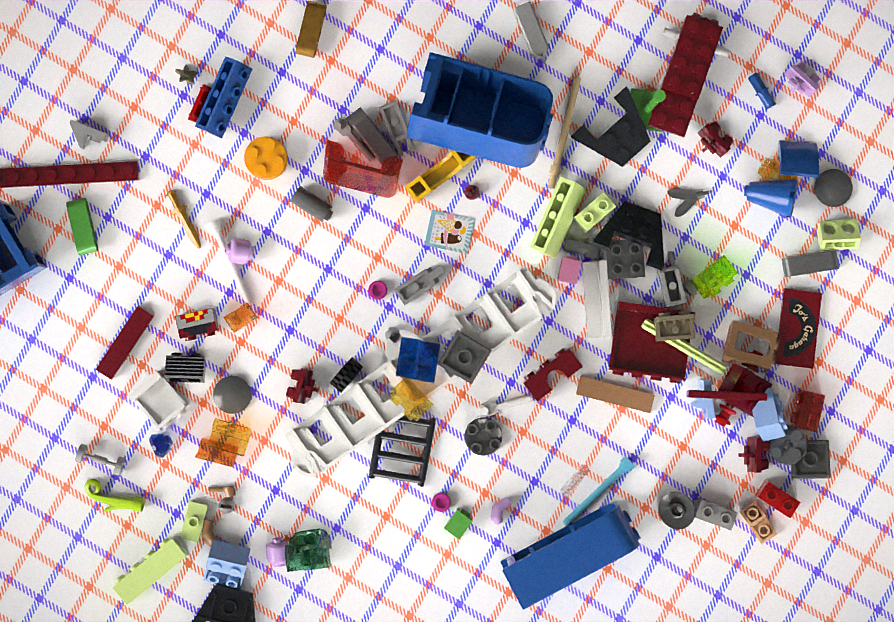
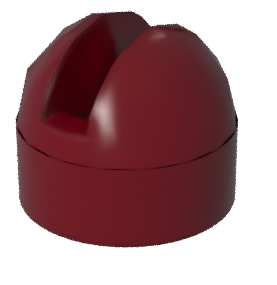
(475, 195)

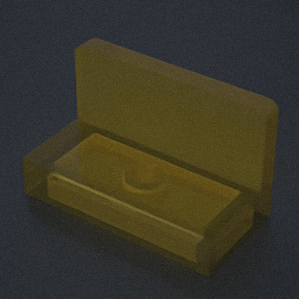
(229, 437)

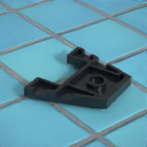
(623, 138)
(638, 226)
(227, 605)

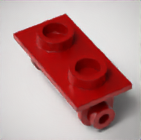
(199, 103)

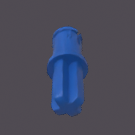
(761, 90)

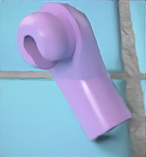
(497, 510)

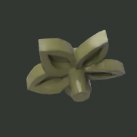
(186, 75)

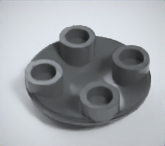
(833, 187)
(232, 394)
(483, 436)

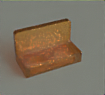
(215, 455)

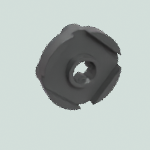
(794, 453)

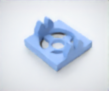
(705, 404)

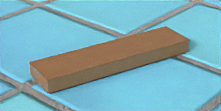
(615, 394)

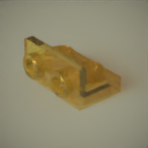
(411, 399)

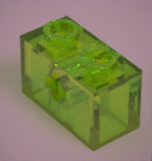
(721, 270)

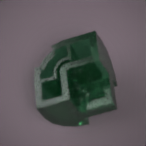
(308, 551)

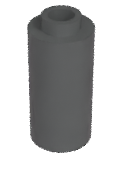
(312, 204)

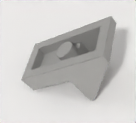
(82, 133)

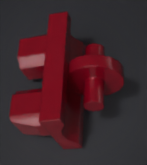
(713, 141)
(304, 386)
(753, 455)

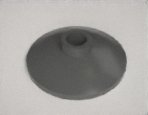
(669, 513)

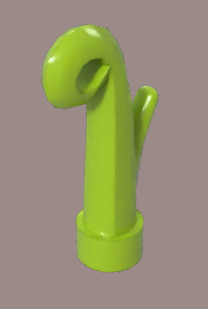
(117, 502)

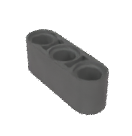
(810, 263)

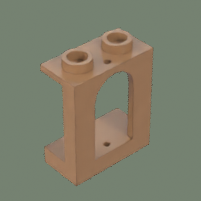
(731, 353)

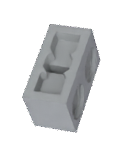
(715, 514)

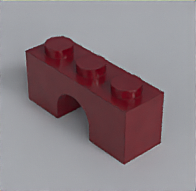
(537, 382)

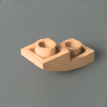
(758, 522)

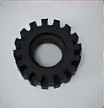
(346, 374)

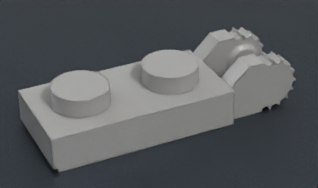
(395, 126)

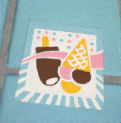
(449, 231)

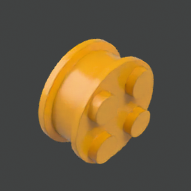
(265, 158)

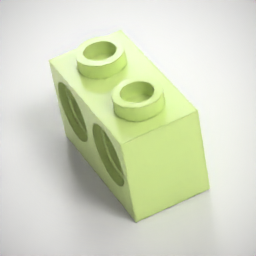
(594, 212)
(839, 239)

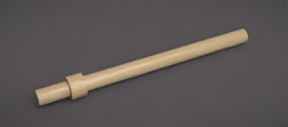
(555, 169)

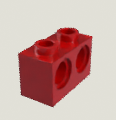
(777, 498)

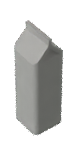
(531, 31)

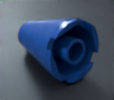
(773, 195)

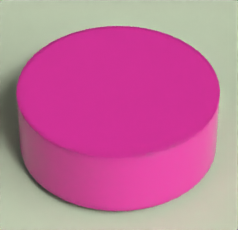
(377, 290)
(441, 502)

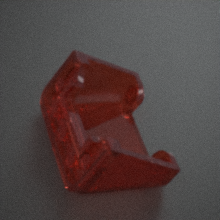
(359, 177)

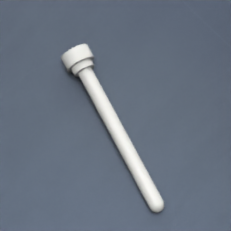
(215, 228)

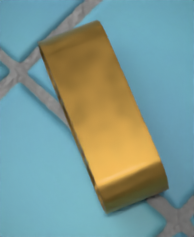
(311, 29)

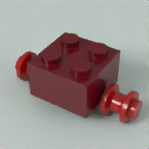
(740, 380)

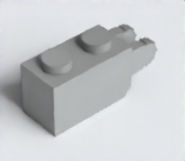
(671, 283)

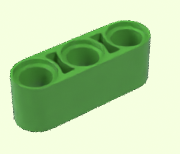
(82, 226)

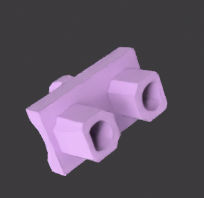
(801, 81)

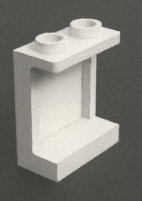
(158, 401)

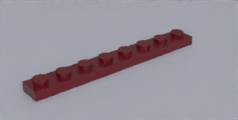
(69, 174)

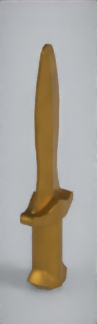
(180, 211)

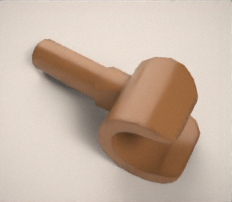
(229, 490)

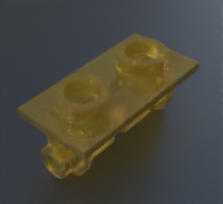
(770, 168)

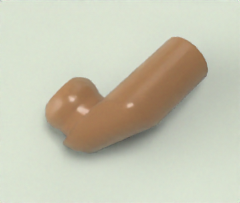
(207, 533)

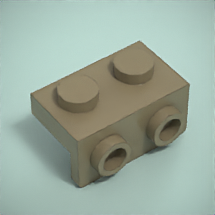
(674, 327)

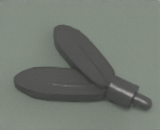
(689, 199)

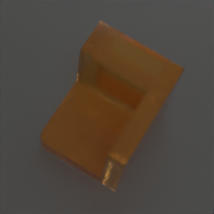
(240, 317)

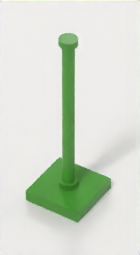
(646, 102)

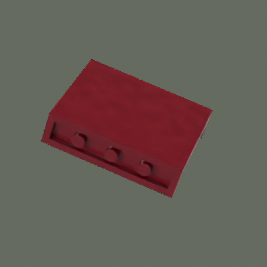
(636, 349)

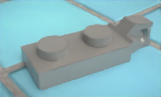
(418, 284)

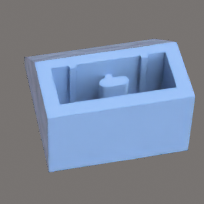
(769, 417)
(226, 564)

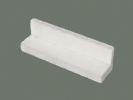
(597, 299)

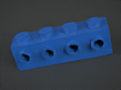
(223, 97)

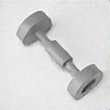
(81, 453)

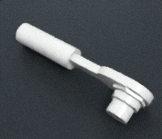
(491, 408)

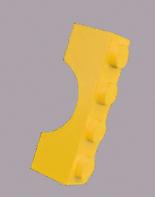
(438, 174)

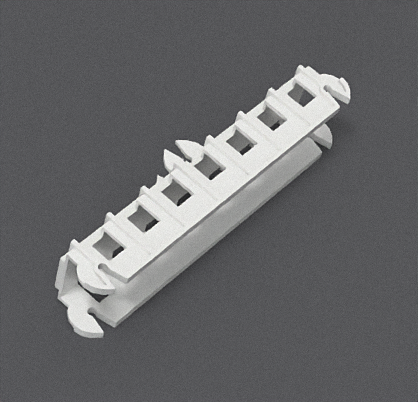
(382, 414)

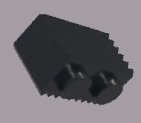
(185, 368)

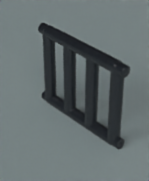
(423, 461)

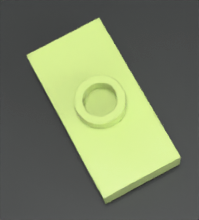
(194, 521)

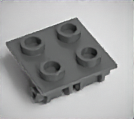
(625, 260)

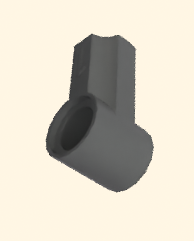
(581, 246)

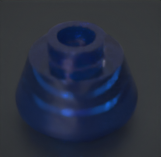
(160, 444)

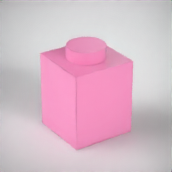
(569, 269)

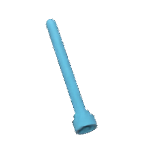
(625, 466)

